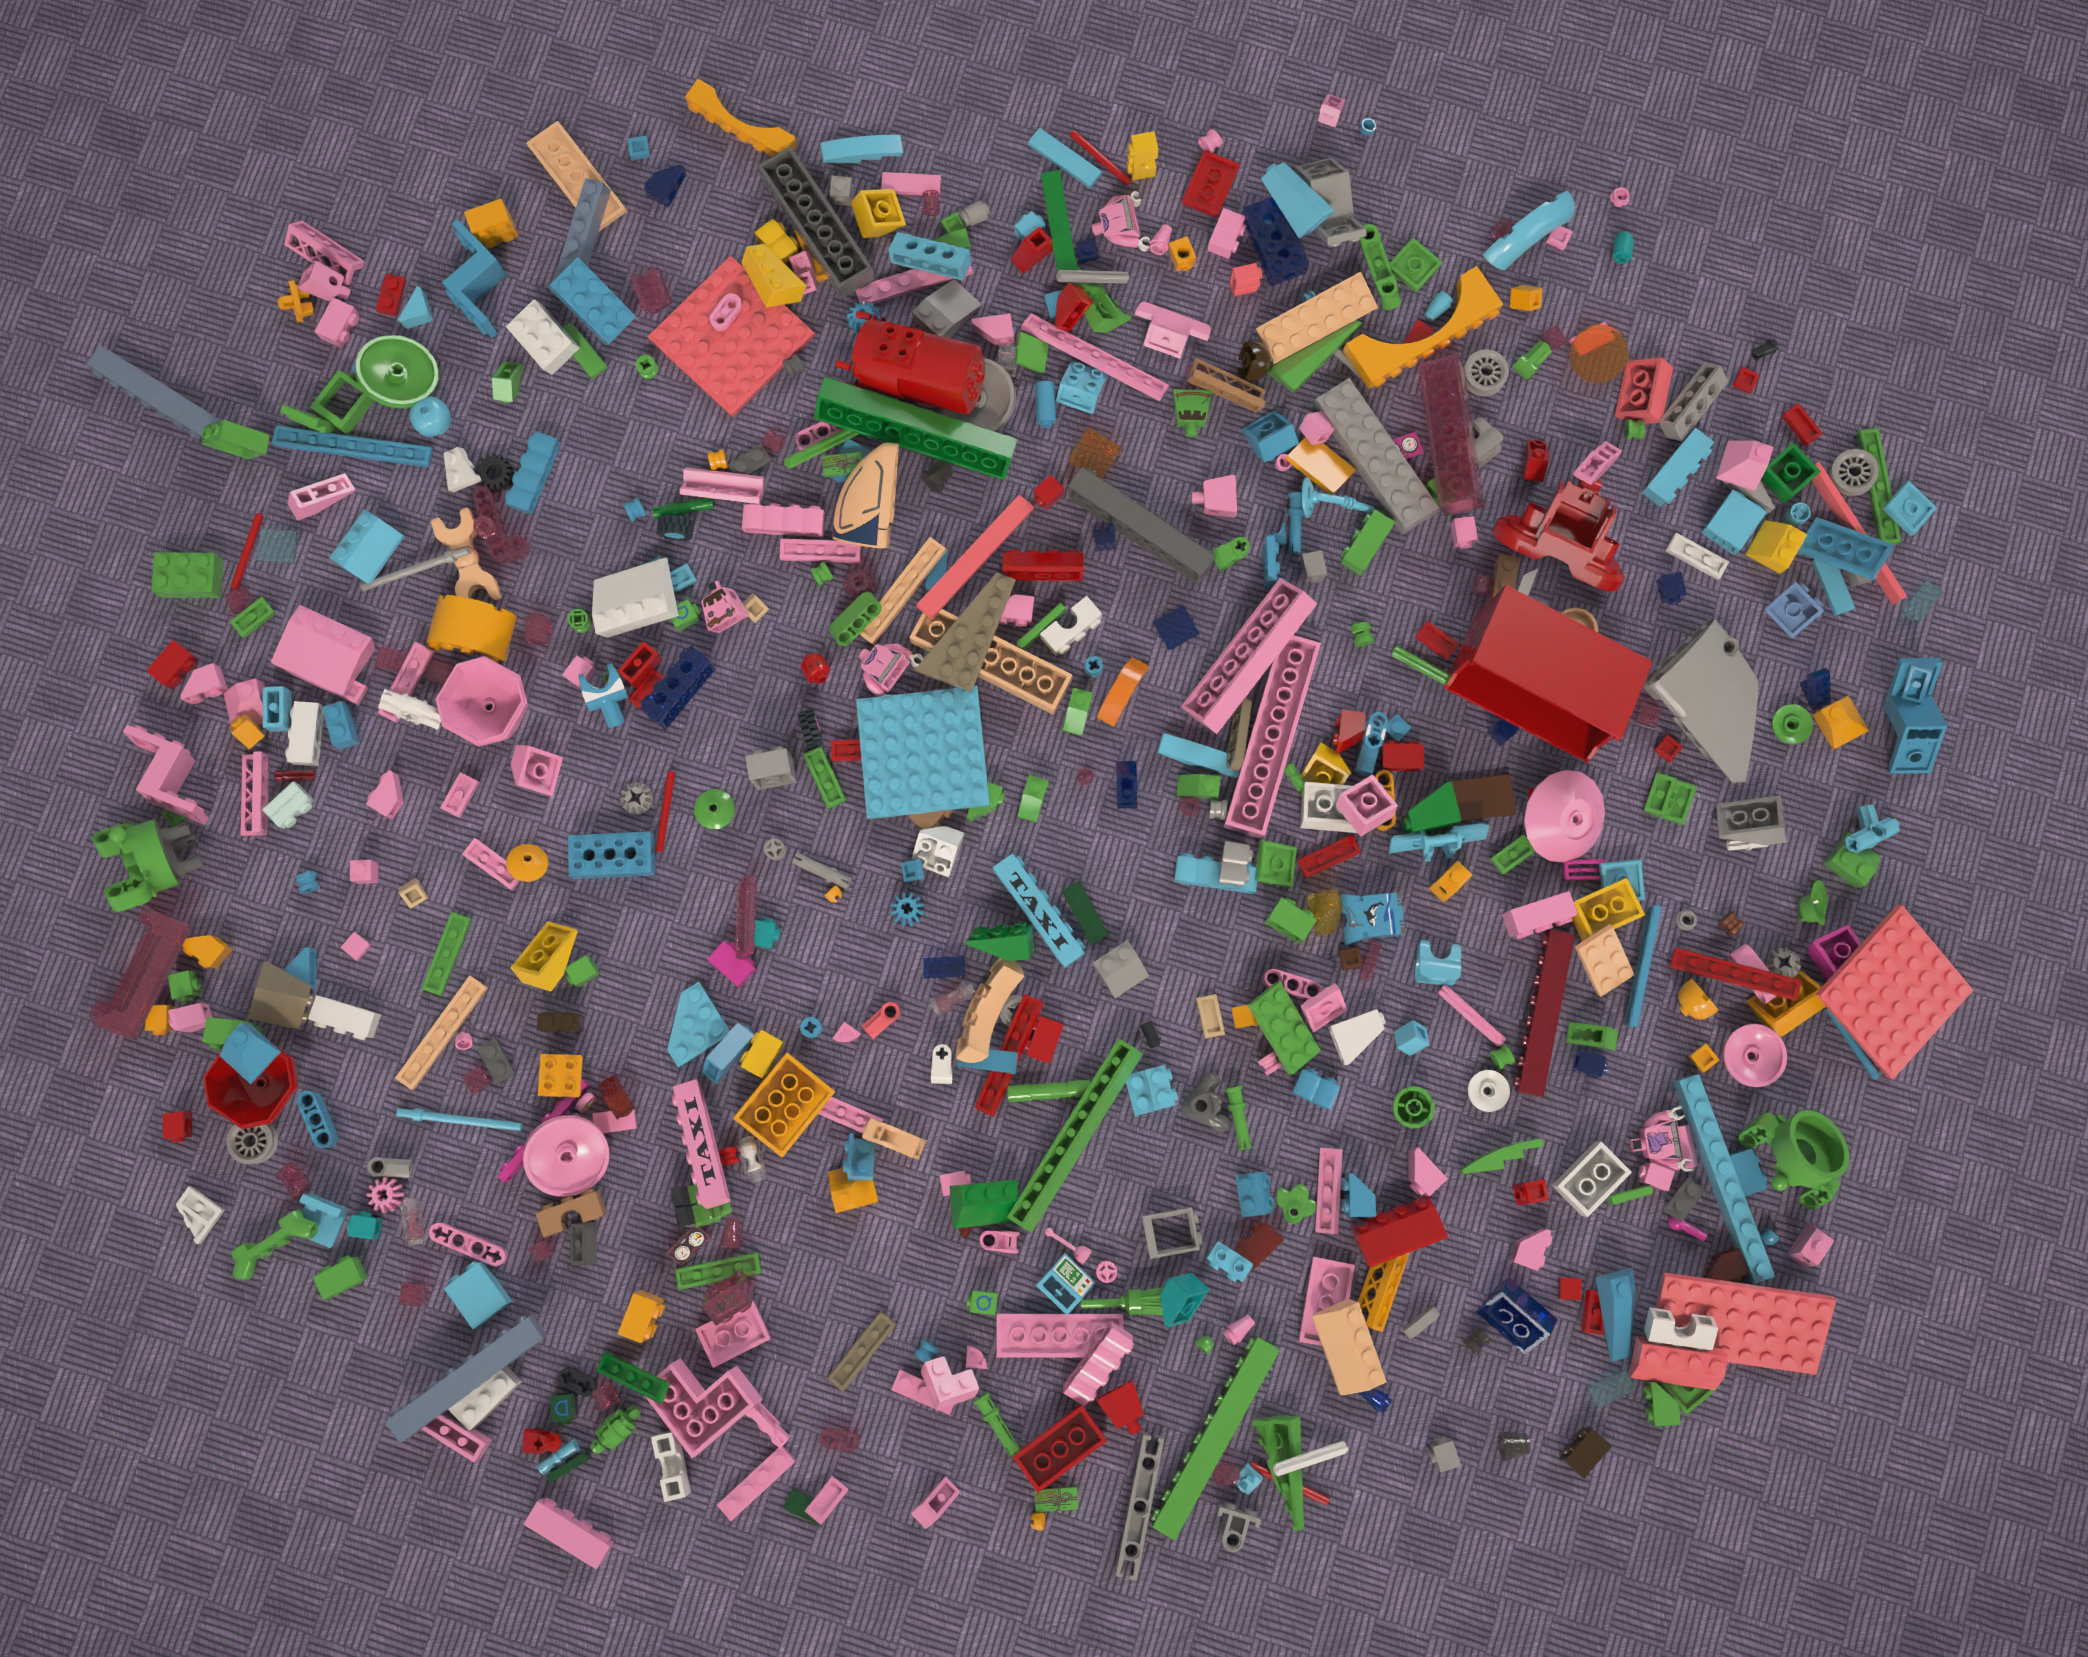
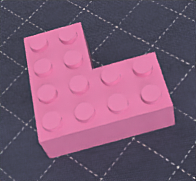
(703, 1415)

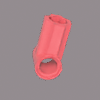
(880, 1020)

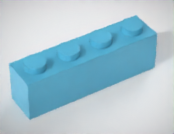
(1678, 467)

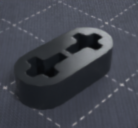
(580, 1377)

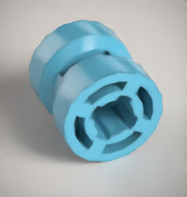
(1800, 511)

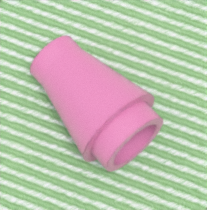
(1160, 241)
(1237, 1330)

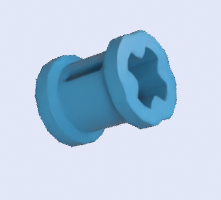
(1095, 672)

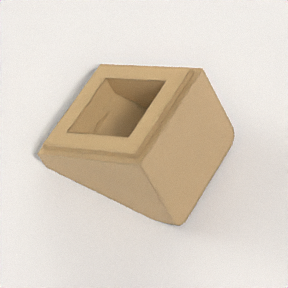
(755, 607)
(412, 893)

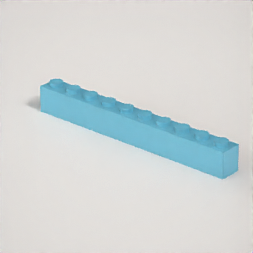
(1723, 1177)

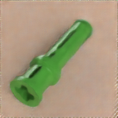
(1237, 1107)
(992, 1416)

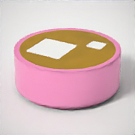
(585, 1102)

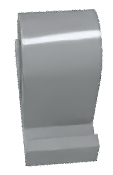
(1236, 1523)

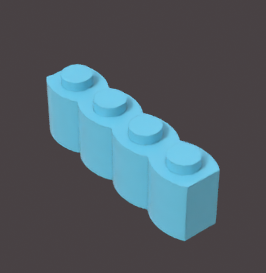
(1206, 871)

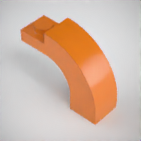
(1122, 691)

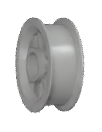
(1474, 367)
(1858, 455)
(255, 1158)

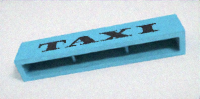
(1038, 910)

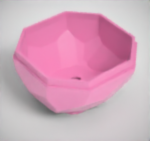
(468, 693)

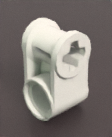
(941, 1069)

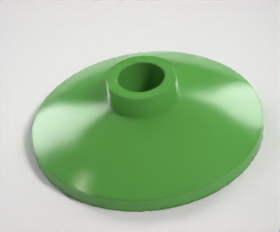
(1800, 720)
(718, 818)

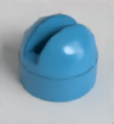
(1367, 127)
(1769, 1236)

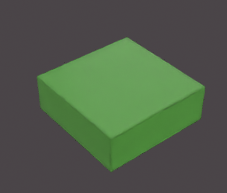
(952, 223)

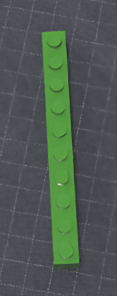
(1074, 1135)
(1214, 1438)

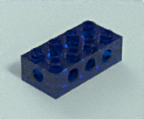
(1269, 251)
(677, 698)

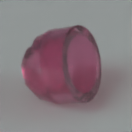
(1088, 780)

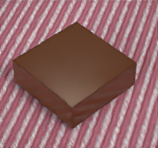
(1350, 958)

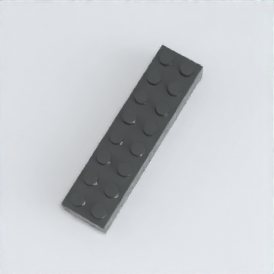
(816, 222)
(1140, 525)

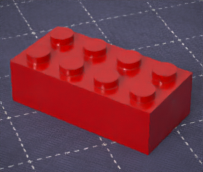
(1059, 1447)

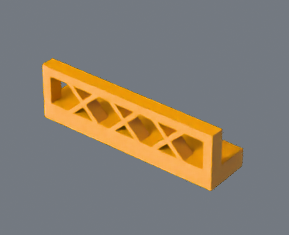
(1385, 1291)

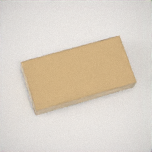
(1210, 1016)

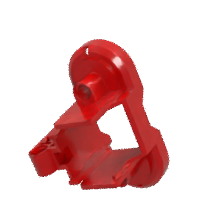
(1568, 530)

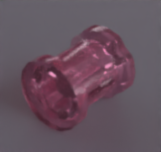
(931, 202)

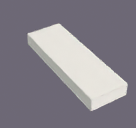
(1697, 556)

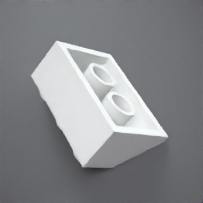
(1320, 808)

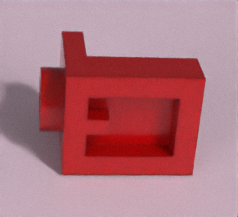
(1530, 1192)

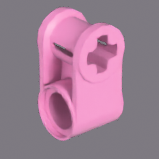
(1001, 1241)

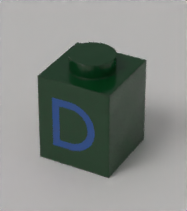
(563, 1408)

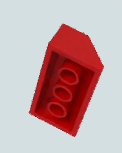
(1044, 565)
(1398, 1231)

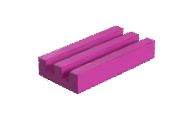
(1566, 871)

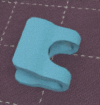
(1435, 970)

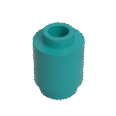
(1623, 247)

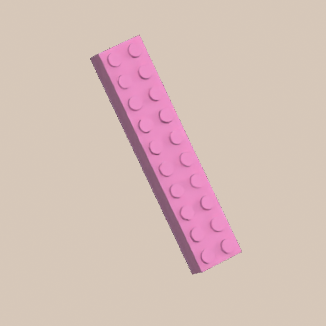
(1272, 737)

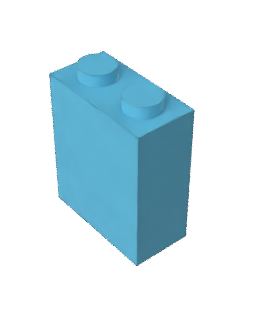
(1734, 522)
(477, 1294)

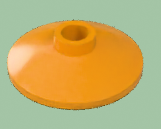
(525, 870)

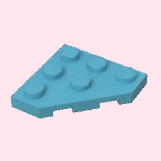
(695, 1026)

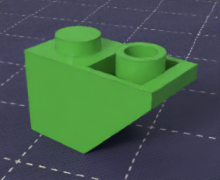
(1662, 1408)

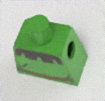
(1191, 409)

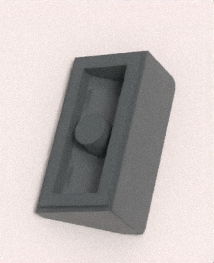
(583, 1243)

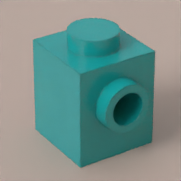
(766, 933)
(364, 1225)

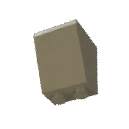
(280, 998)

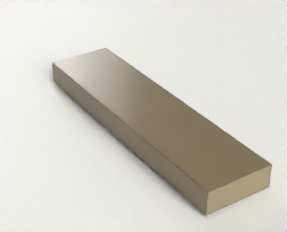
(862, 1351)

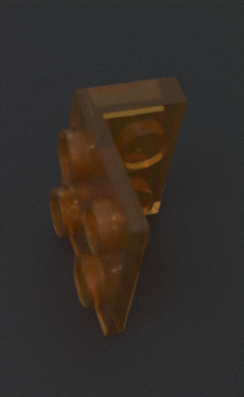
(1095, 453)

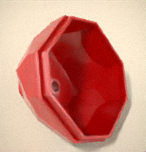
(248, 1103)

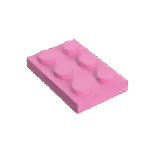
(734, 1337)

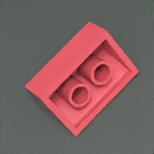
(1644, 390)

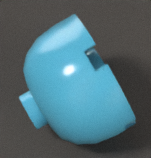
(430, 417)

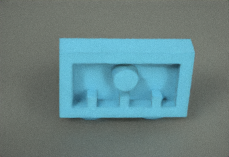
(1081, 387)
(328, 1216)

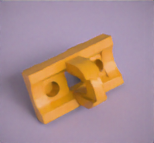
(293, 302)

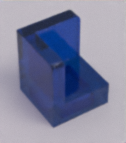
(1104, 538)
(1502, 731)

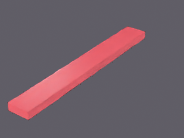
(1847, 519)
(975, 557)

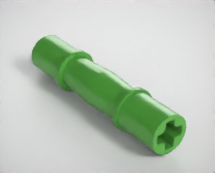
(1043, 1091)

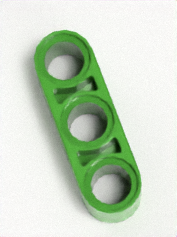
(855, 619)

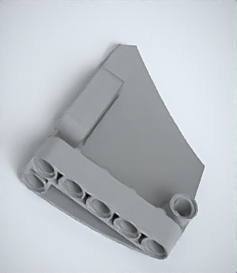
(1711, 697)

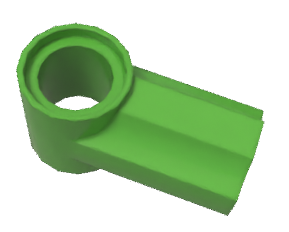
(1529, 363)

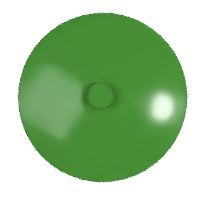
(396, 371)

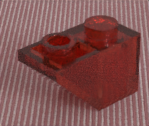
(1727, 1266)

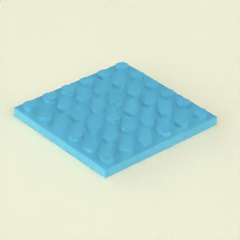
(922, 752)

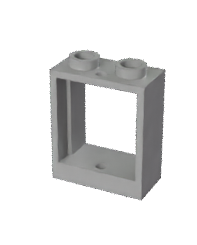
(1150, 1238)

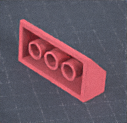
(1678, 1364)

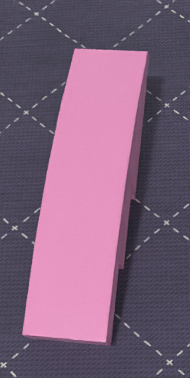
(1597, 463)

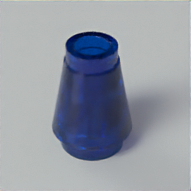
(1377, 1399)

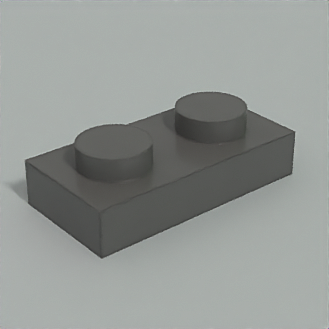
(751, 461)
(496, 1061)
(1684, 1199)

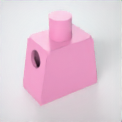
(323, 282)
(1217, 496)
(1810, 1244)

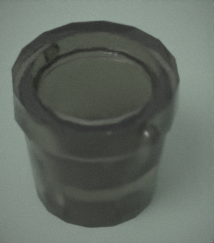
(937, 476)
(1513, 1445)

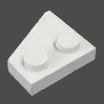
(459, 470)
(199, 1213)

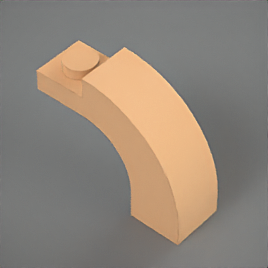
(893, 1138)

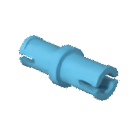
(558, 1457)

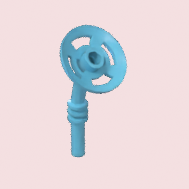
(1311, 497)

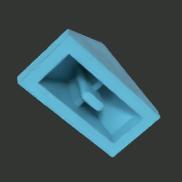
(416, 310)

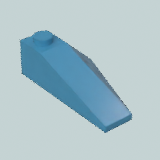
(1617, 1305)

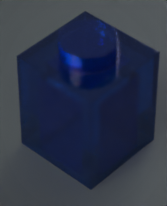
(1671, 588)
(1590, 1064)

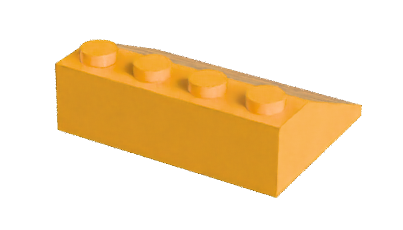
(784, 1104)

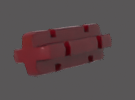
(295, 775)

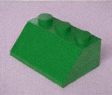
(982, 1203)

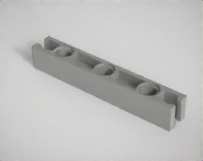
(1137, 1521)

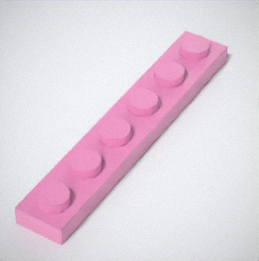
(900, 285)

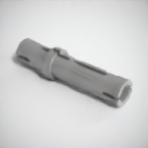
(823, 871)

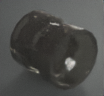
(1480, 1336)

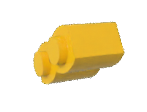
(775, 238)

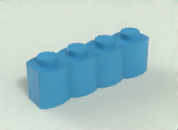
(534, 471)

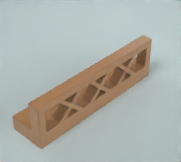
(1223, 388)

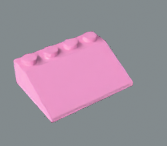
(322, 650)

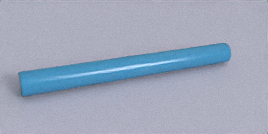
(1856, 1048)

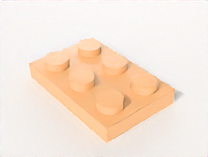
(1604, 960)

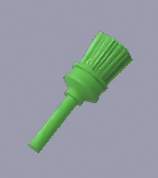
(1135, 1302)

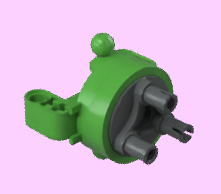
(149, 858)

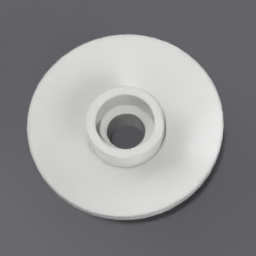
(1498, 1086)

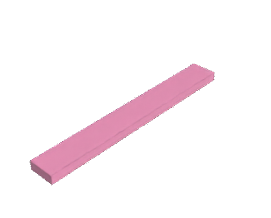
(1095, 357)

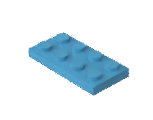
(1845, 548)

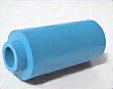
(1045, 404)

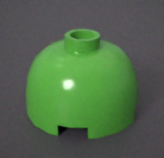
(1421, 1106)

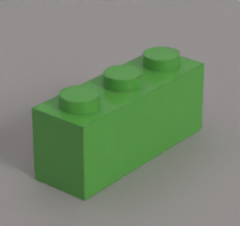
(1367, 542)

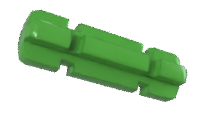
(1295, 778)

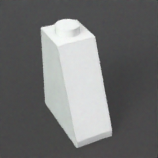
(1356, 1034)

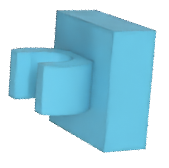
(1248, 1479)

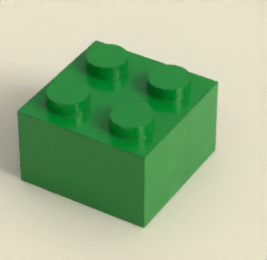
(1789, 473)

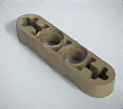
(1239, 735)

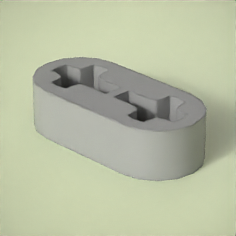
(1421, 1322)

